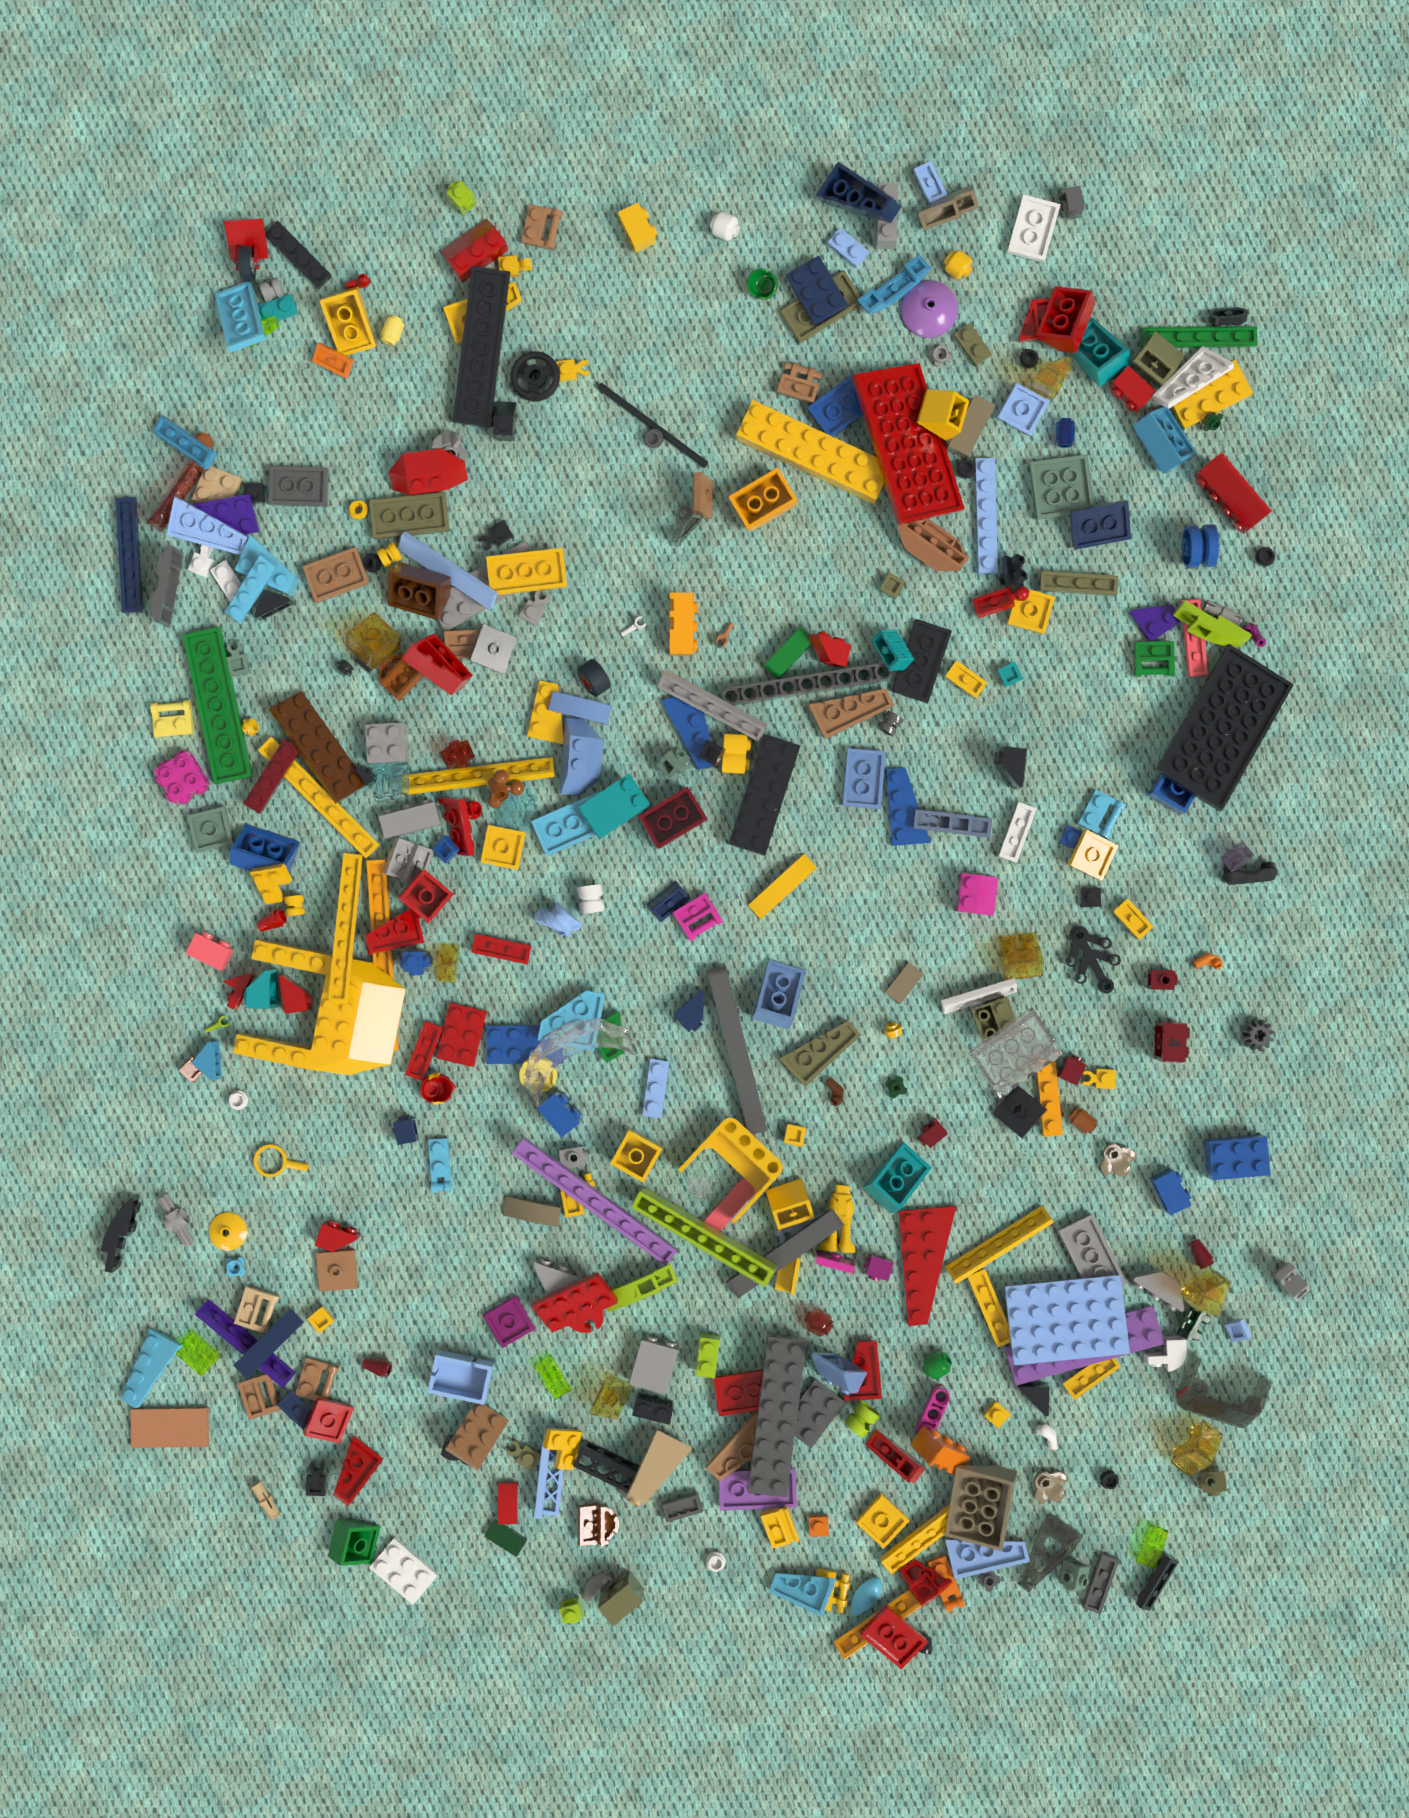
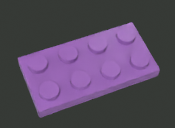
(735, 1494)

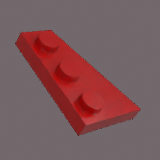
(867, 1359)

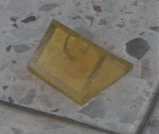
(610, 1397)

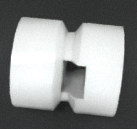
(590, 899)

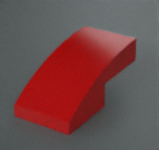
(507, 1502)

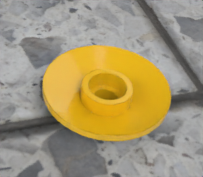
(236, 1227)

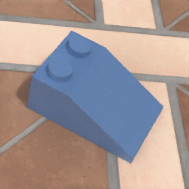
(779, 994)
(839, 1371)

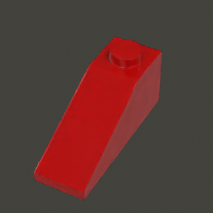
(896, 1457)

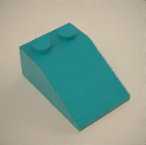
(1101, 353)
(614, 806)
(897, 1178)

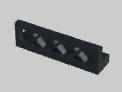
(609, 1459)

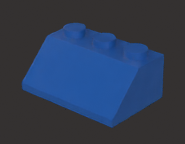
(262, 848)

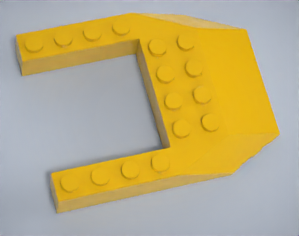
(345, 1036)

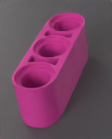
(933, 1403)

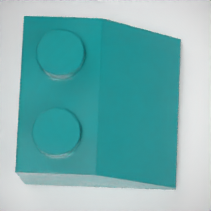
(263, 991)

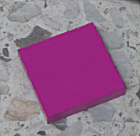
(509, 1321)

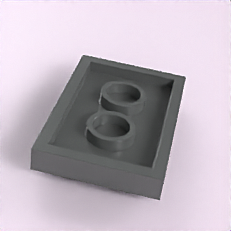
(298, 486)
(816, 1411)

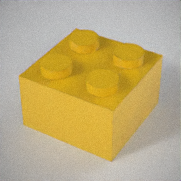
(636, 1155)

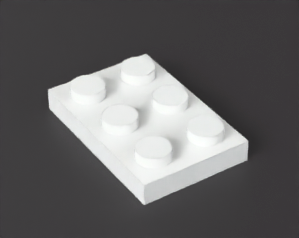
(1033, 228)
(403, 1570)

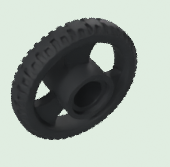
(550, 369)

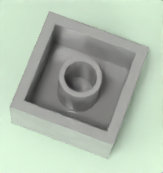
(387, 743)

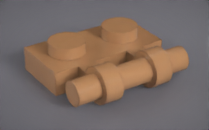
(799, 388)

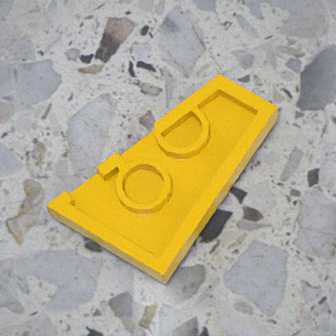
(544, 723)

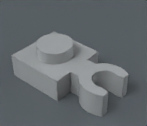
(533, 610)

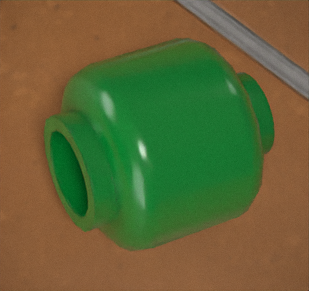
(937, 1365)

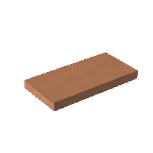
(169, 1427)

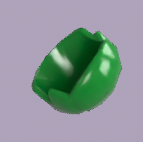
(762, 284)

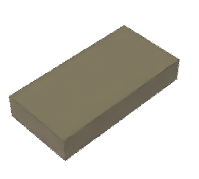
(904, 983)

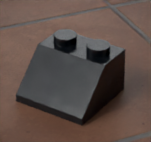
(1011, 765)

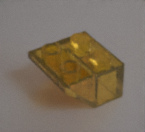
(1048, 378)
(1020, 956)

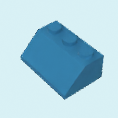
(1164, 439)

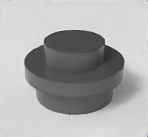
(653, 438)

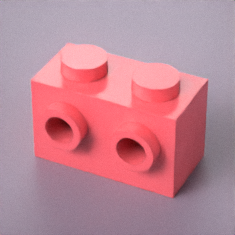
(210, 951)

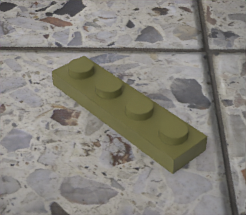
(1078, 583)

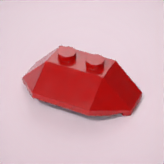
(427, 471)

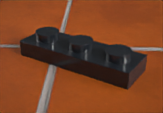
(1157, 1582)

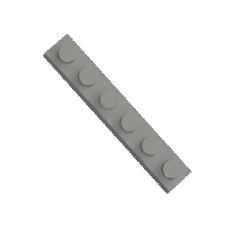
(712, 705)

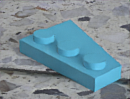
(804, 1590)

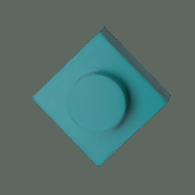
(1009, 674)

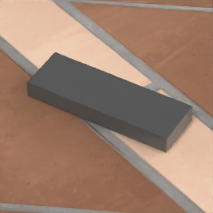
(1100, 1582)

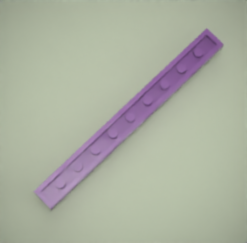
(594, 1201)

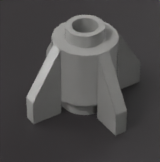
(450, 441)

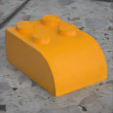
(763, 500)

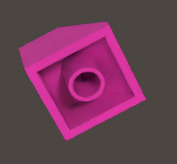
(976, 894)

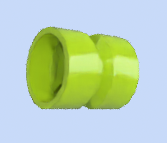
(862, 1418)

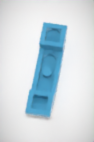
(895, 288)

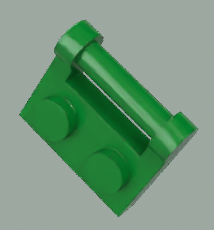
(1154, 652)

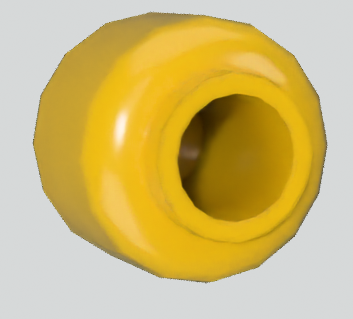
(958, 264)

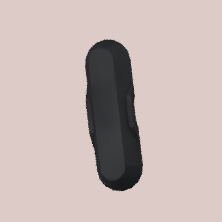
(1267, 873)

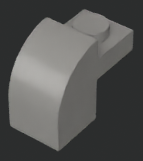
(1291, 1281)

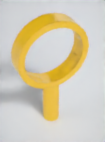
(286, 1163)

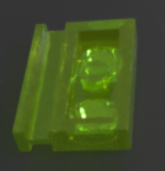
(197, 1353)

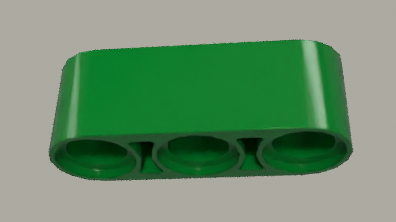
(789, 653)

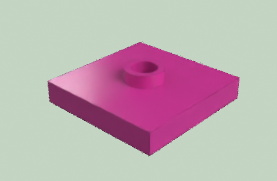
(834, 1261)

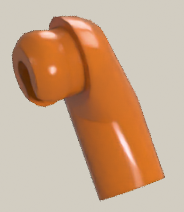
(1208, 959)

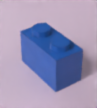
(1170, 1191)

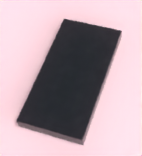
(927, 646)

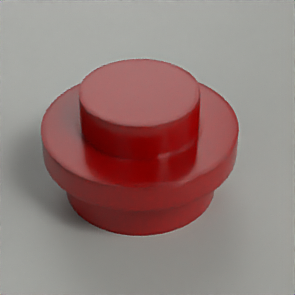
(474, 810)

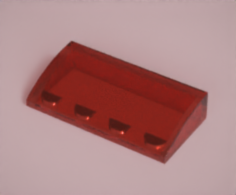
(180, 489)

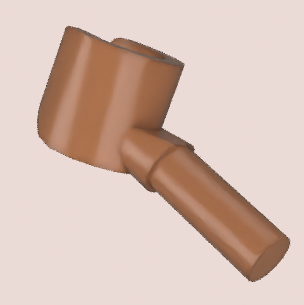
(723, 637)

